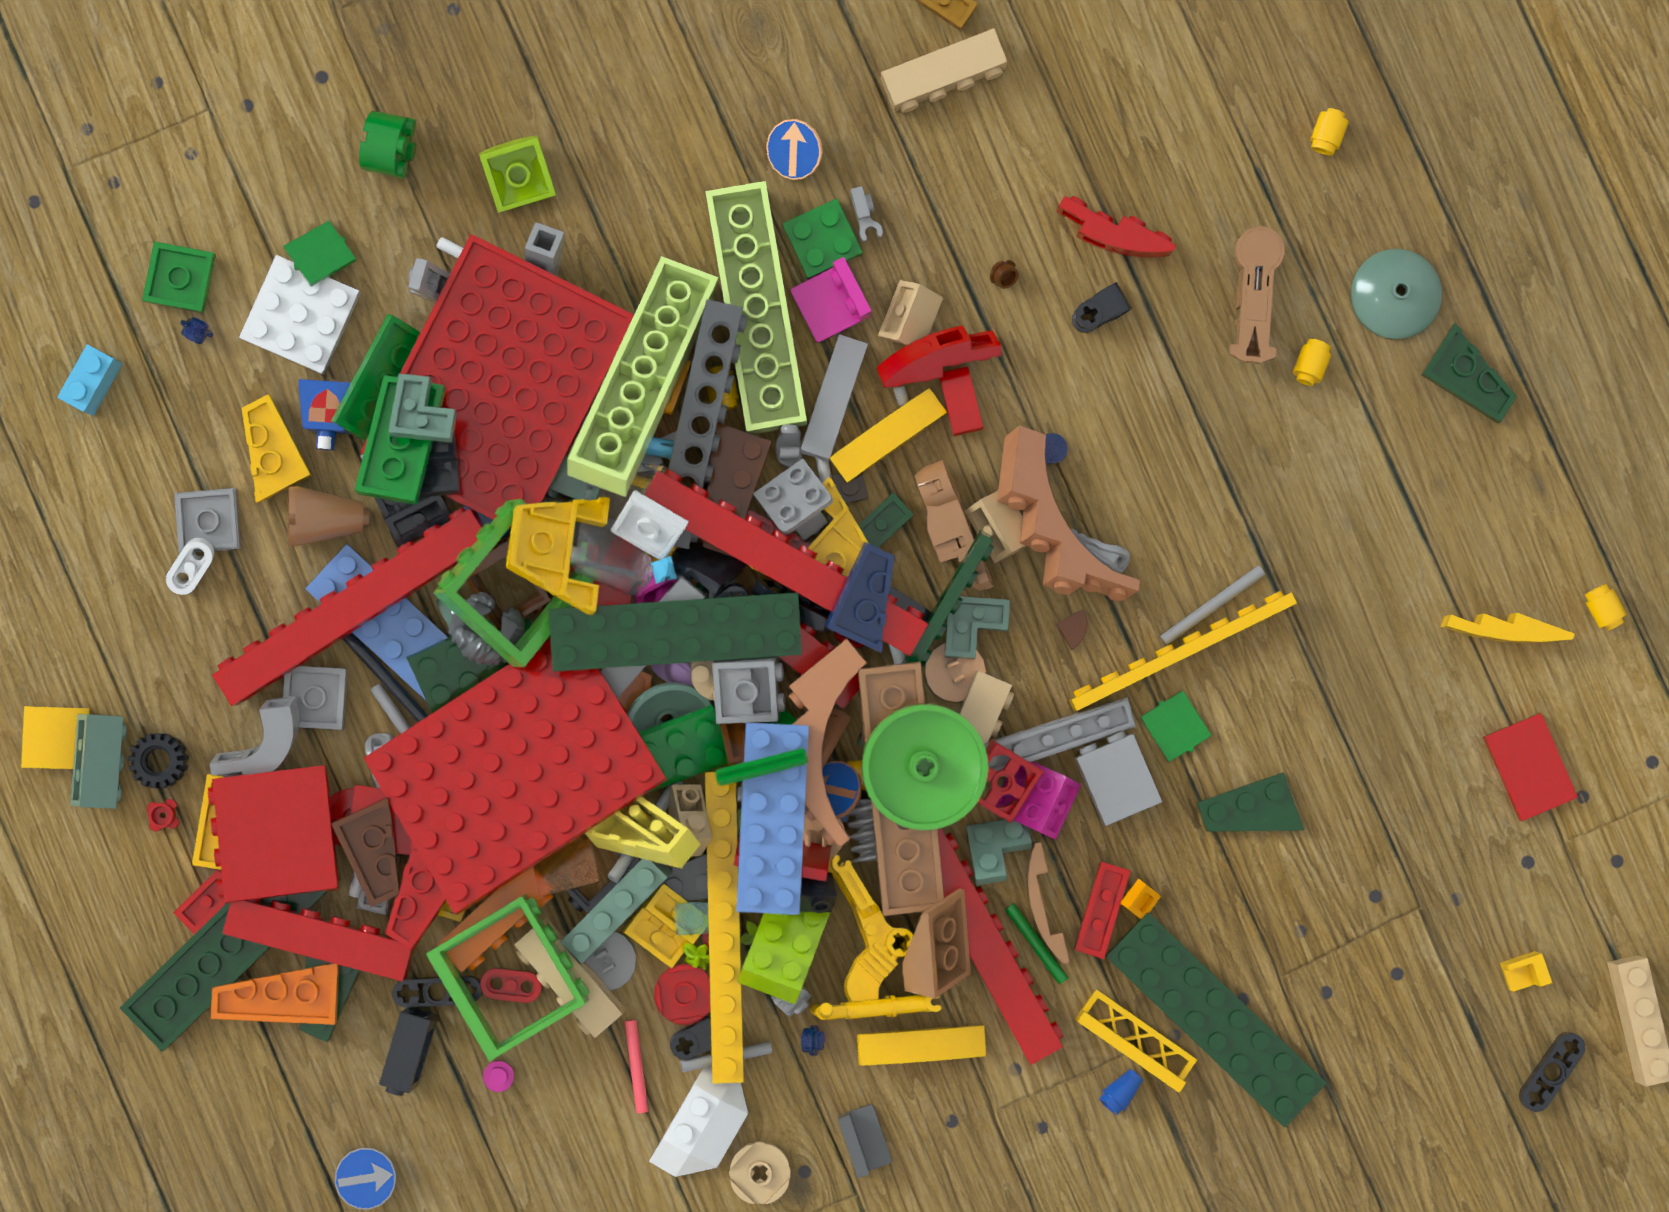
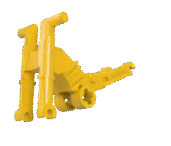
(874, 961)

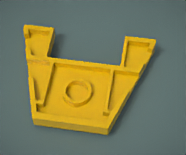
(841, 538)
(543, 547)

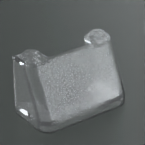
(606, 555)

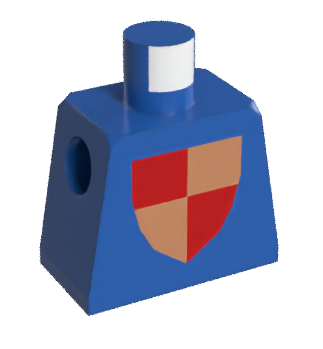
(318, 405)

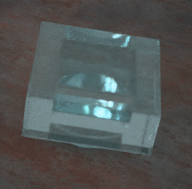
(691, 918)

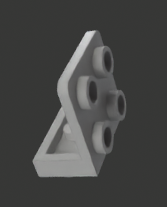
(793, 497)

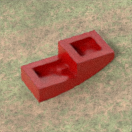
(960, 401)

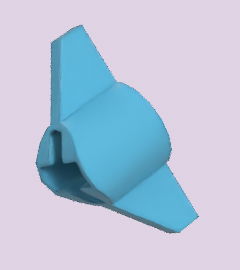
(663, 569)

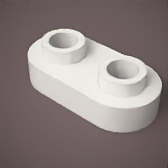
(191, 564)

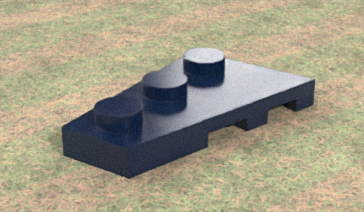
(863, 599)

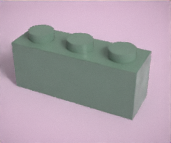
(97, 761)

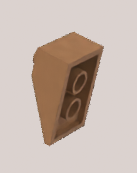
(938, 948)

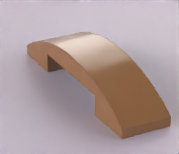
(1035, 866)

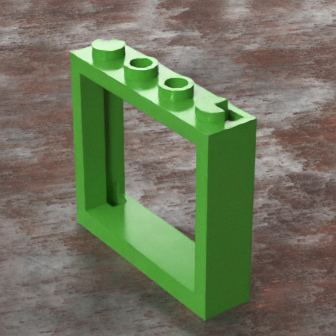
(467, 562)
(467, 1004)

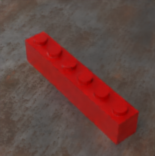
(318, 937)

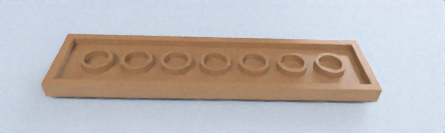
(905, 856)

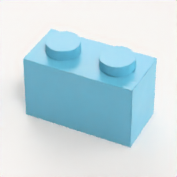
(89, 380)

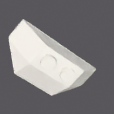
(702, 1127)

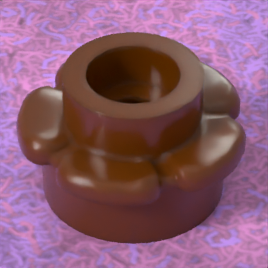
(1004, 274)

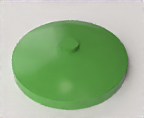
(924, 766)

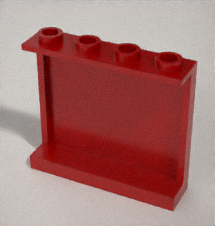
(274, 834)

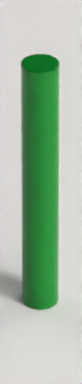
(1036, 943)

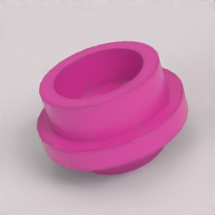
(498, 1076)

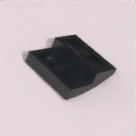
(442, 470)
(411, 520)
(706, 566)

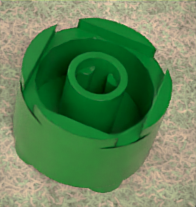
(387, 144)

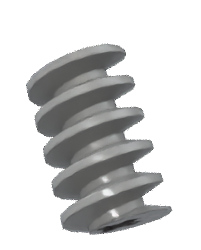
(865, 831)

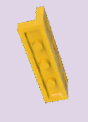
(1124, 1046)

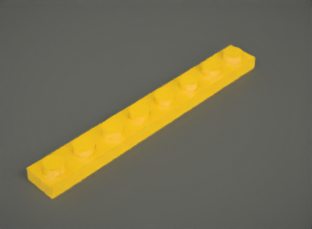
(1193, 643)

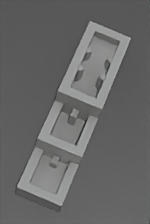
(833, 398)

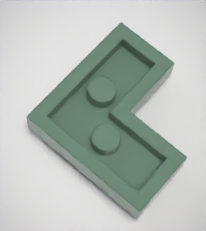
(414, 418)
(972, 616)
(988, 844)

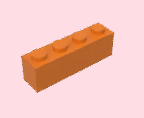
(470, 951)

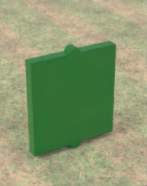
(319, 253)
(1175, 726)

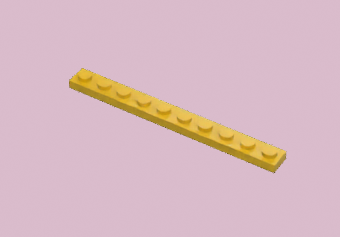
(724, 933)

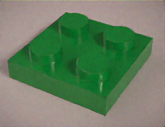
(822, 238)
(179, 277)

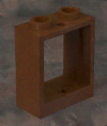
(534, 604)

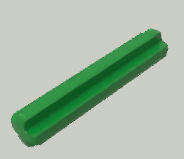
(761, 766)

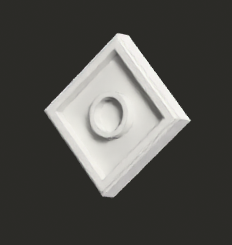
(649, 526)

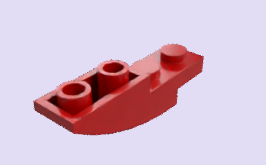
(1127, 238)
(927, 356)

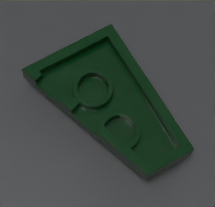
(1252, 807)

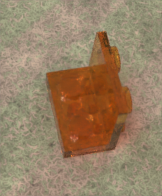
(568, 868)

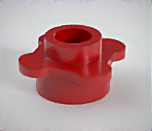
(154, 811)

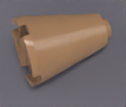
(322, 516)

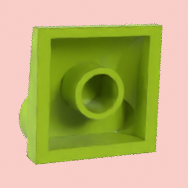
(517, 173)

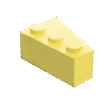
(646, 834)

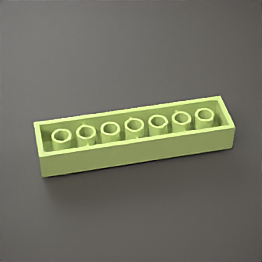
(754, 281)
(642, 377)

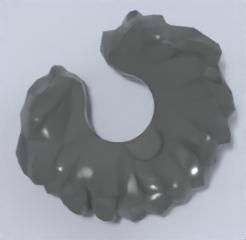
(472, 644)

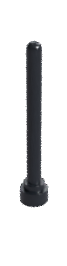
(385, 677)

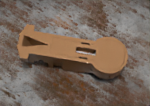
(1257, 257)
(947, 519)

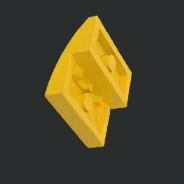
(49, 737)
(655, 926)

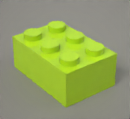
(783, 953)

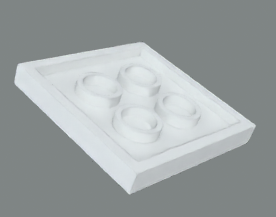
(299, 319)

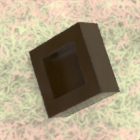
(852, 491)

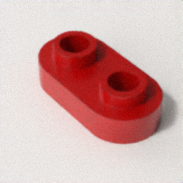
(511, 985)

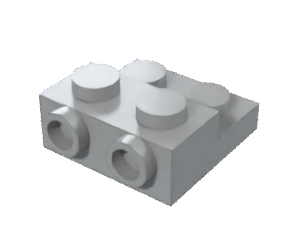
(748, 690)

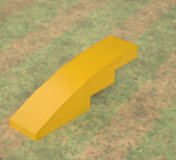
(888, 435)
(1516, 629)
(921, 1045)

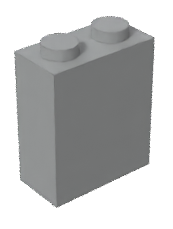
(1117, 778)

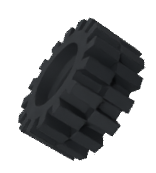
(140, 755)

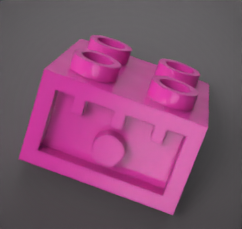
(831, 301)
(1047, 803)

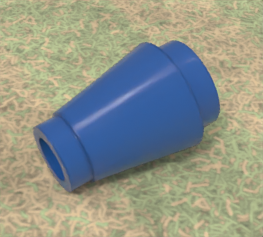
(1120, 1092)

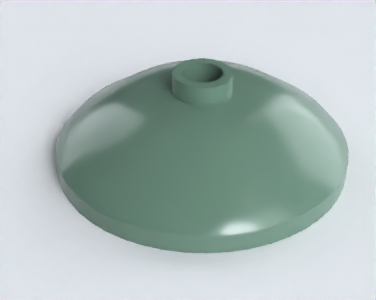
(1381, 307)
(663, 699)

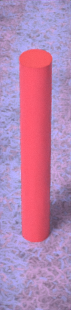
(636, 1066)

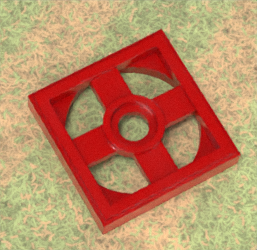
(1032, 775)

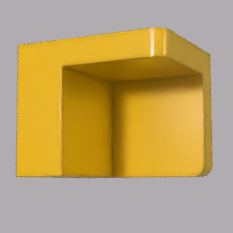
(1526, 971)

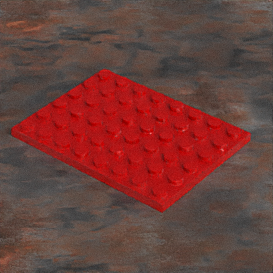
(517, 367)
(512, 774)

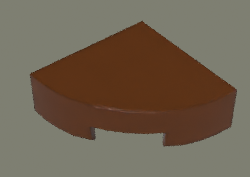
(1074, 628)

